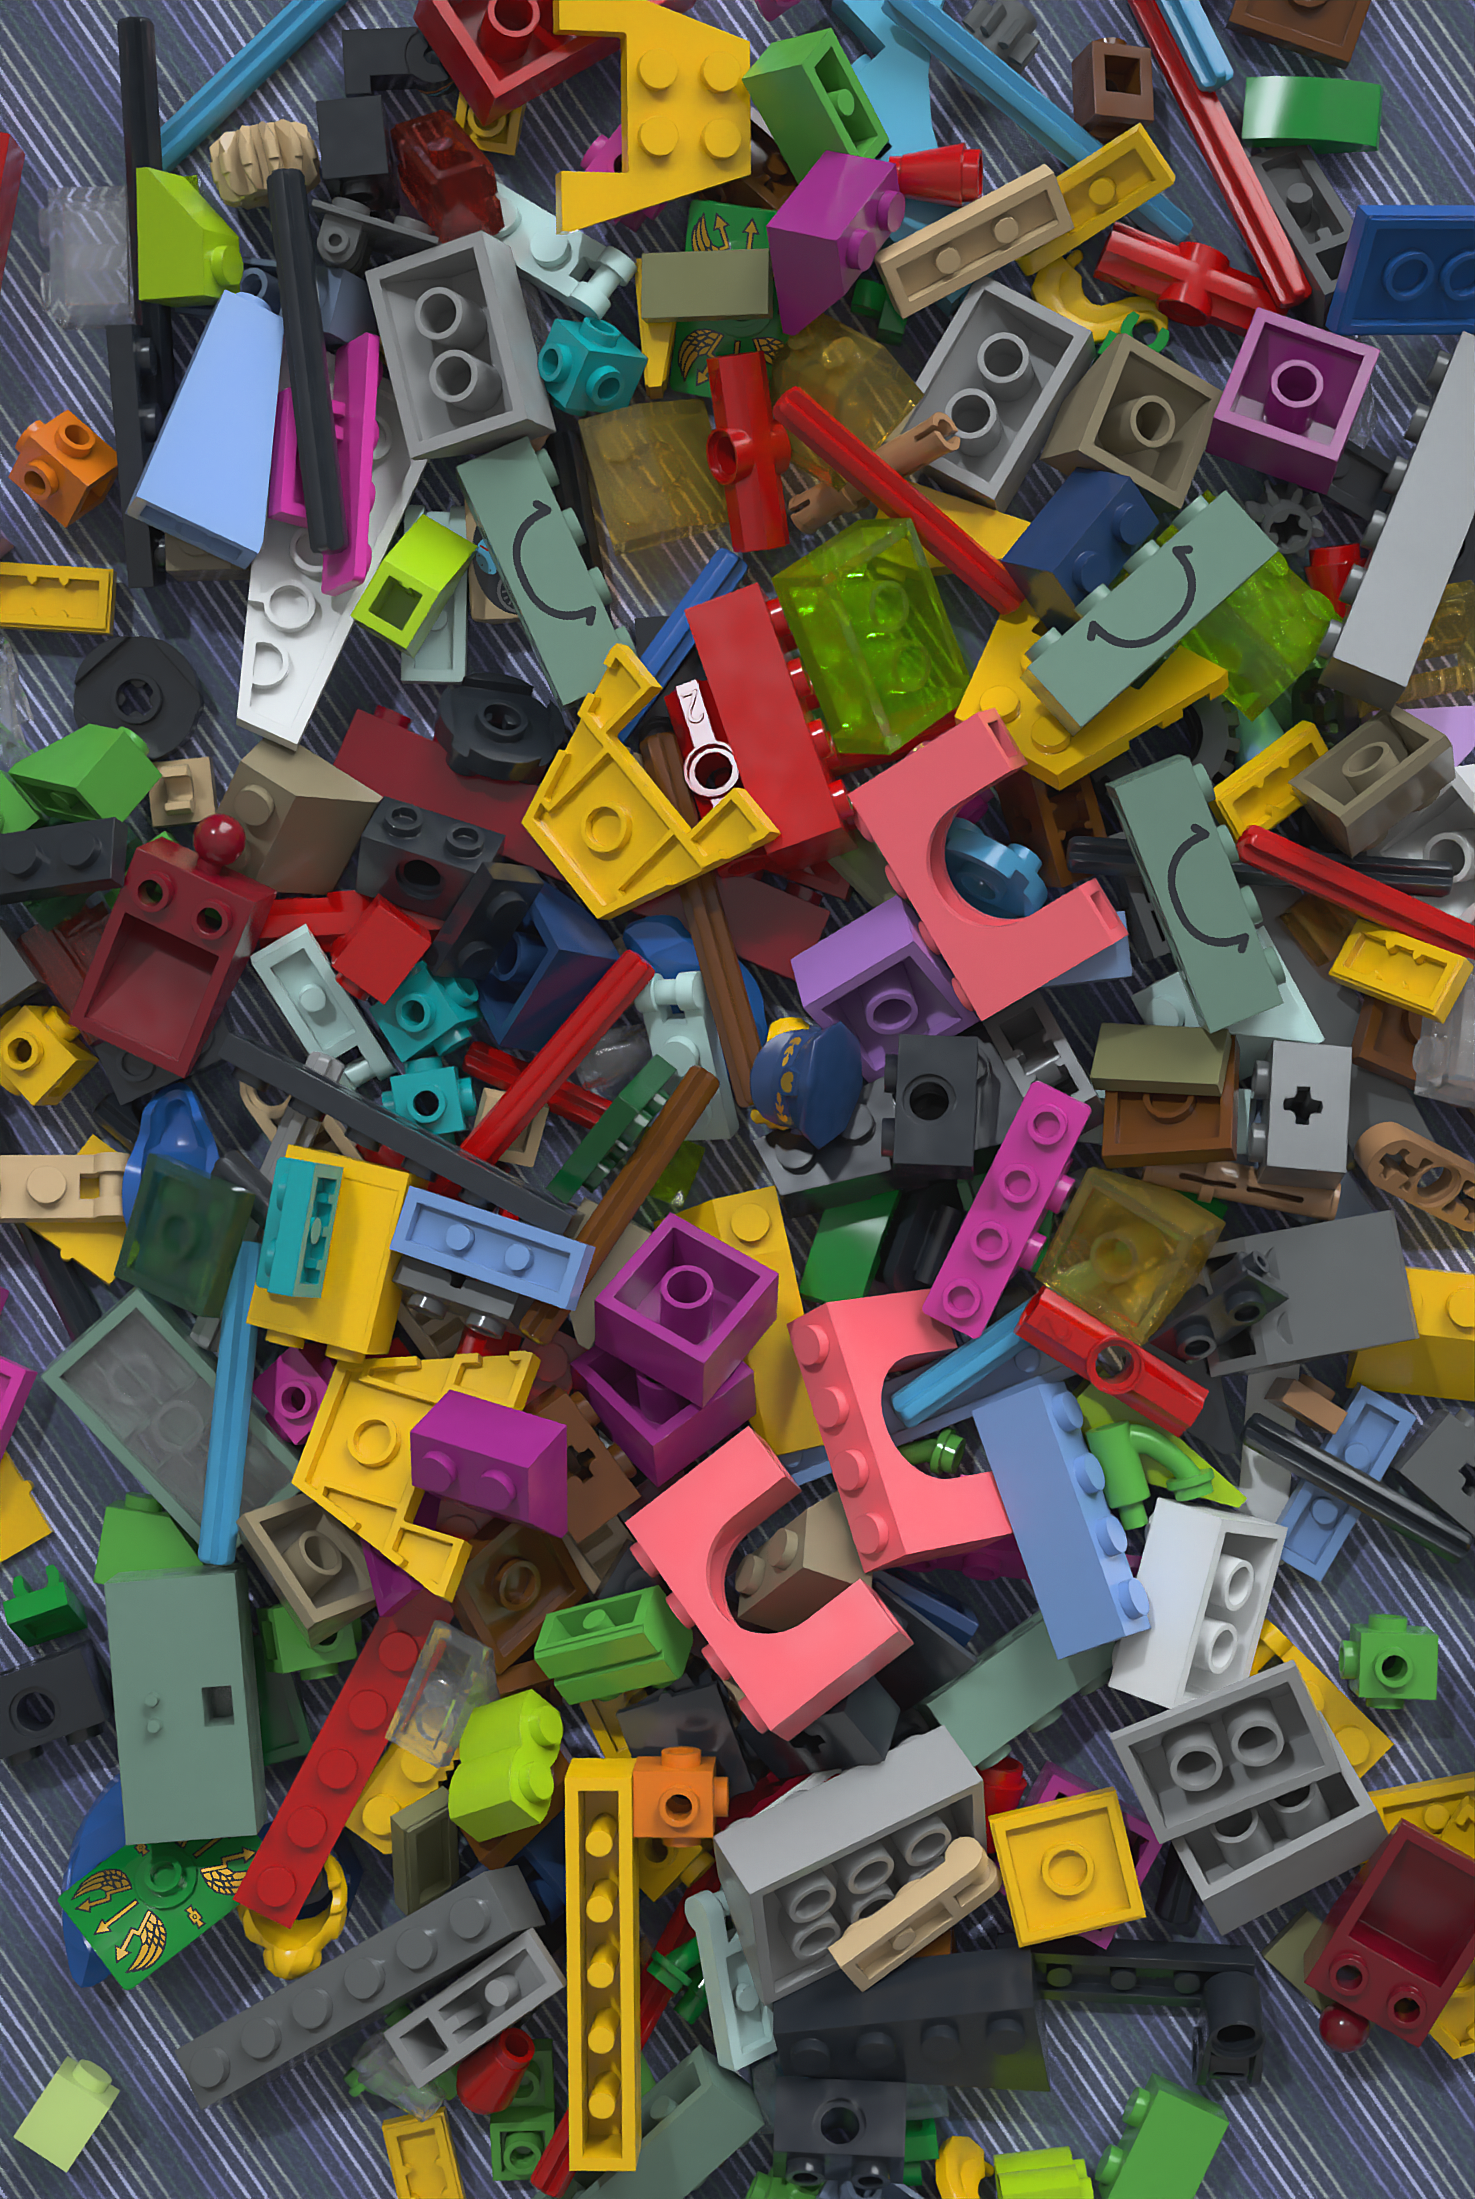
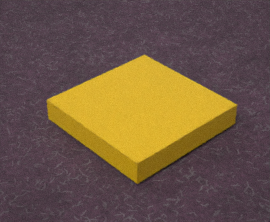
(1066, 1866)

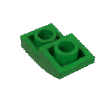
(1313, 112)
(848, 1249)

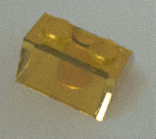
(850, 380)
(653, 473)

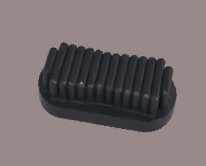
(920, 1237)

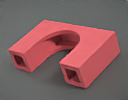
(909, 820)
(890, 1505)
(689, 1541)

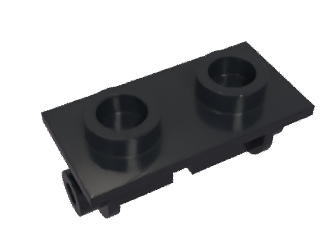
(1207, 1321)

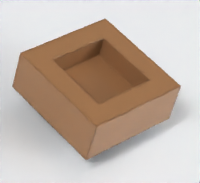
(1307, 1402)

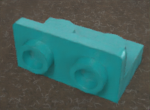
(299, 1227)

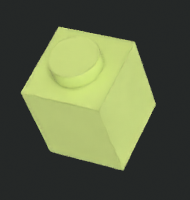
(68, 2112)

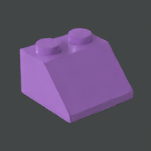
(880, 984)

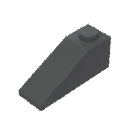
(1310, 218)

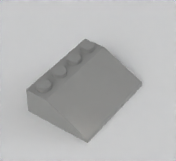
(842, 1855)

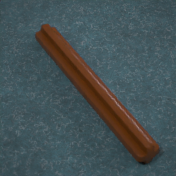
(630, 1189)

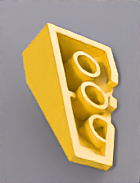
(756, 1228)

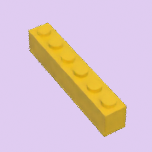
(602, 1966)

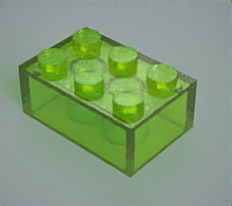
(1260, 632)
(873, 635)

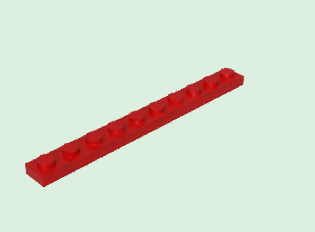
(363, 1712)

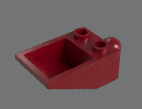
(162, 960)
(1406, 1930)

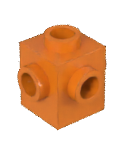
(64, 467)
(666, 1816)

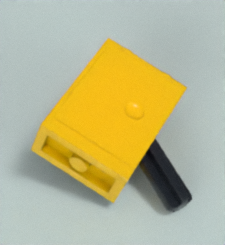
(358, 1292)

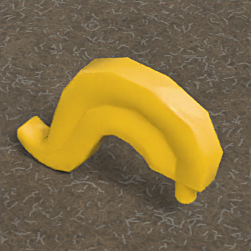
(1061, 290)
(961, 2168)

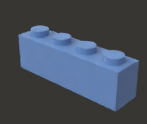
(1062, 1519)

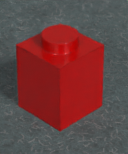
(379, 951)

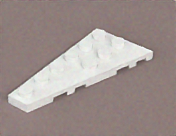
(290, 624)

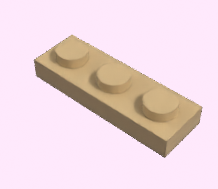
(973, 241)

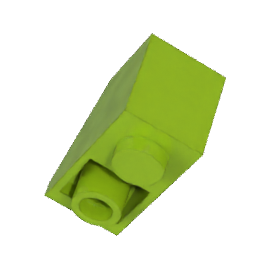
(414, 585)

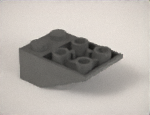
(1342, 1289)

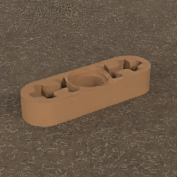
(1418, 1158)

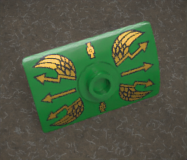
(713, 228)
(156, 1900)

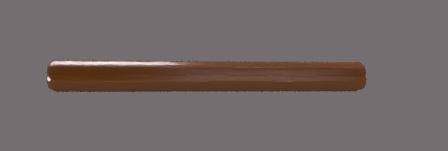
(709, 927)

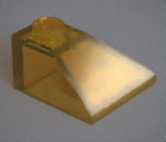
(1128, 1251)

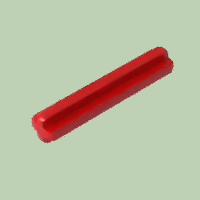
(503, 1069)

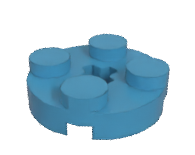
(993, 876)

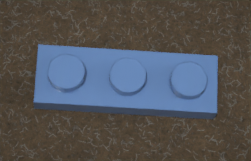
(492, 1248)
(1319, 1520)

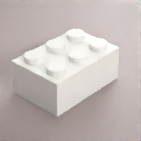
(1207, 1599)

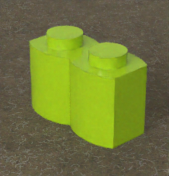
(505, 1766)
(1041, 2175)

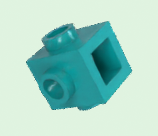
(589, 366)
(428, 1014)
(454, 1095)

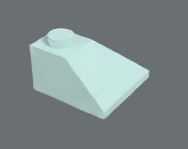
(1168, 1005)

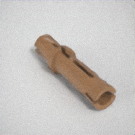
(904, 454)
(1239, 1184)

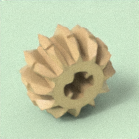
(250, 155)

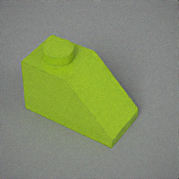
(182, 244)

